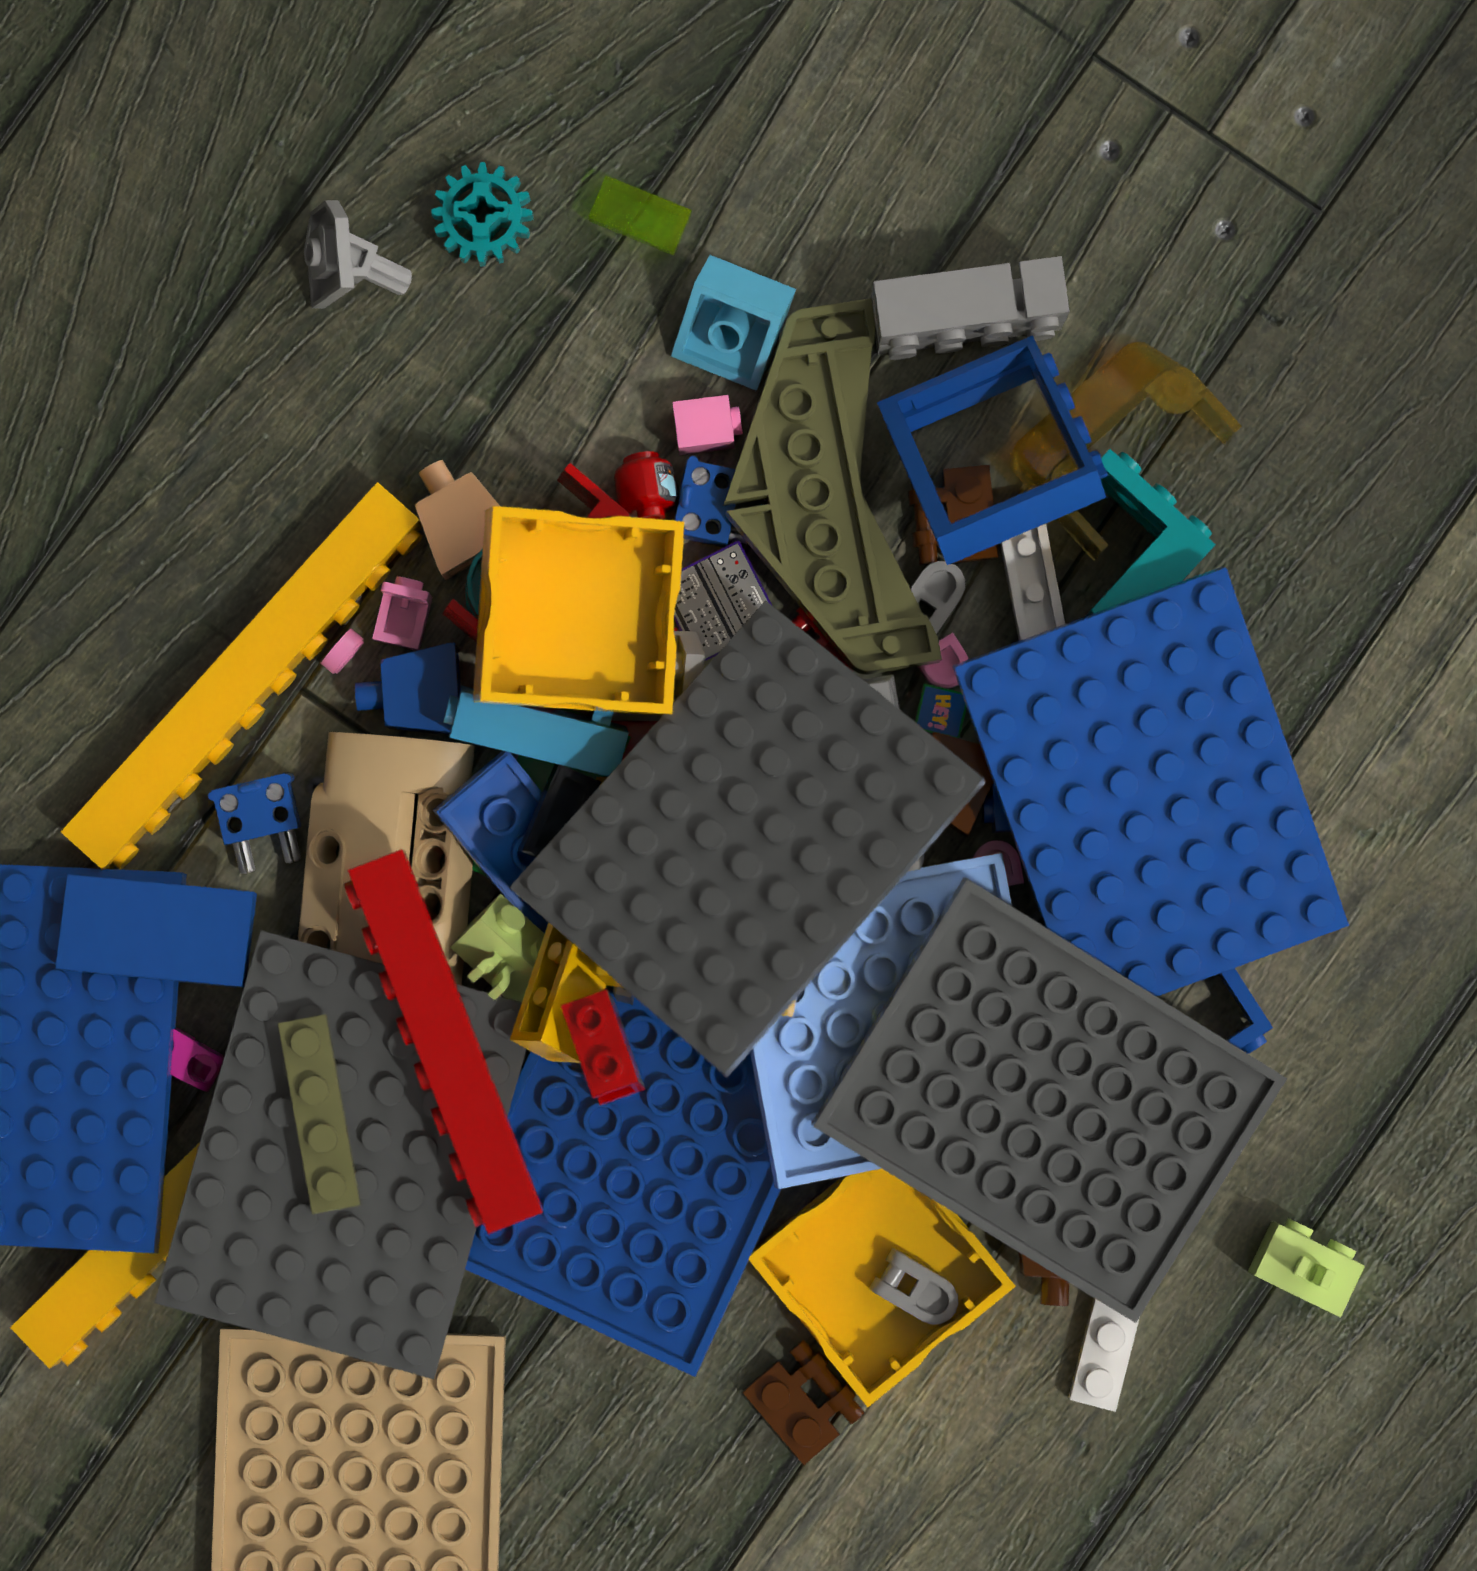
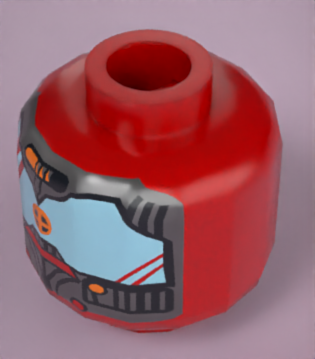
(646, 485)

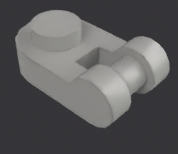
(941, 589)
(931, 1298)

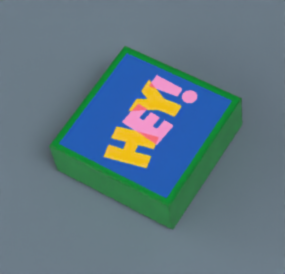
(941, 710)

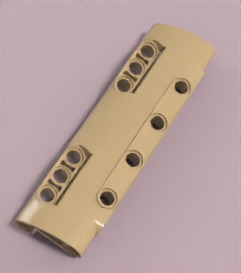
(369, 814)

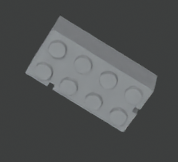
(969, 307)

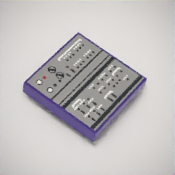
(718, 597)

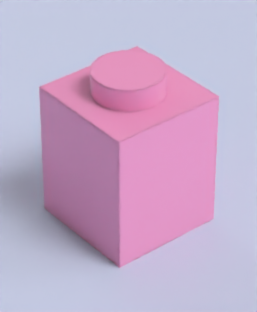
(706, 424)

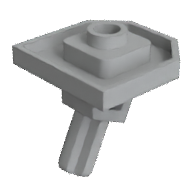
(342, 259)

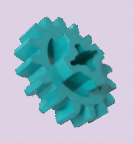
(501, 214)

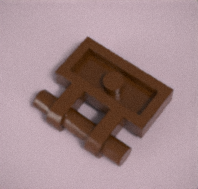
(964, 494)
(791, 1410)

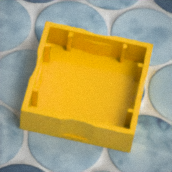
(578, 611)
(837, 1247)

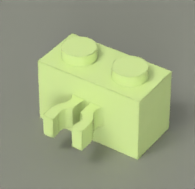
(500, 948)
(1307, 1268)

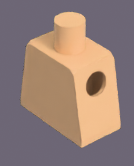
(453, 517)

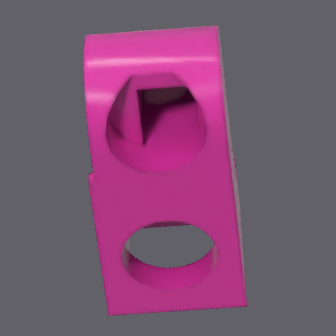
(194, 1061)

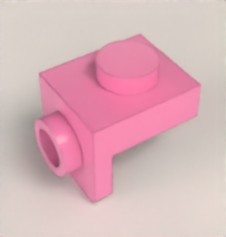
(402, 613)

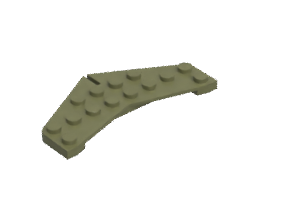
(816, 522)

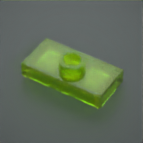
(640, 215)

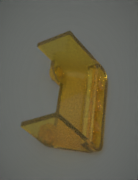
(1103, 402)

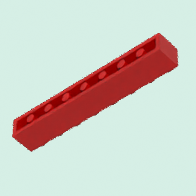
(445, 1042)

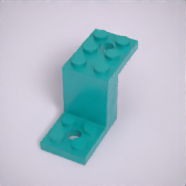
(1178, 542)

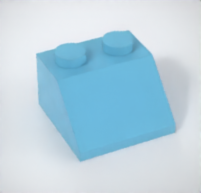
(732, 322)

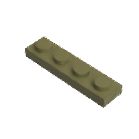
(319, 1114)

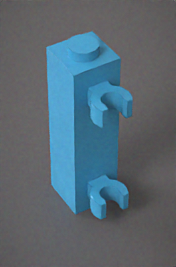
(539, 732)

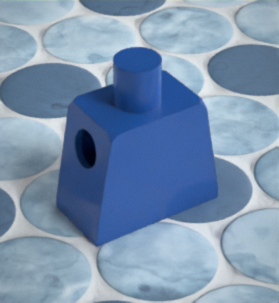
(414, 689)

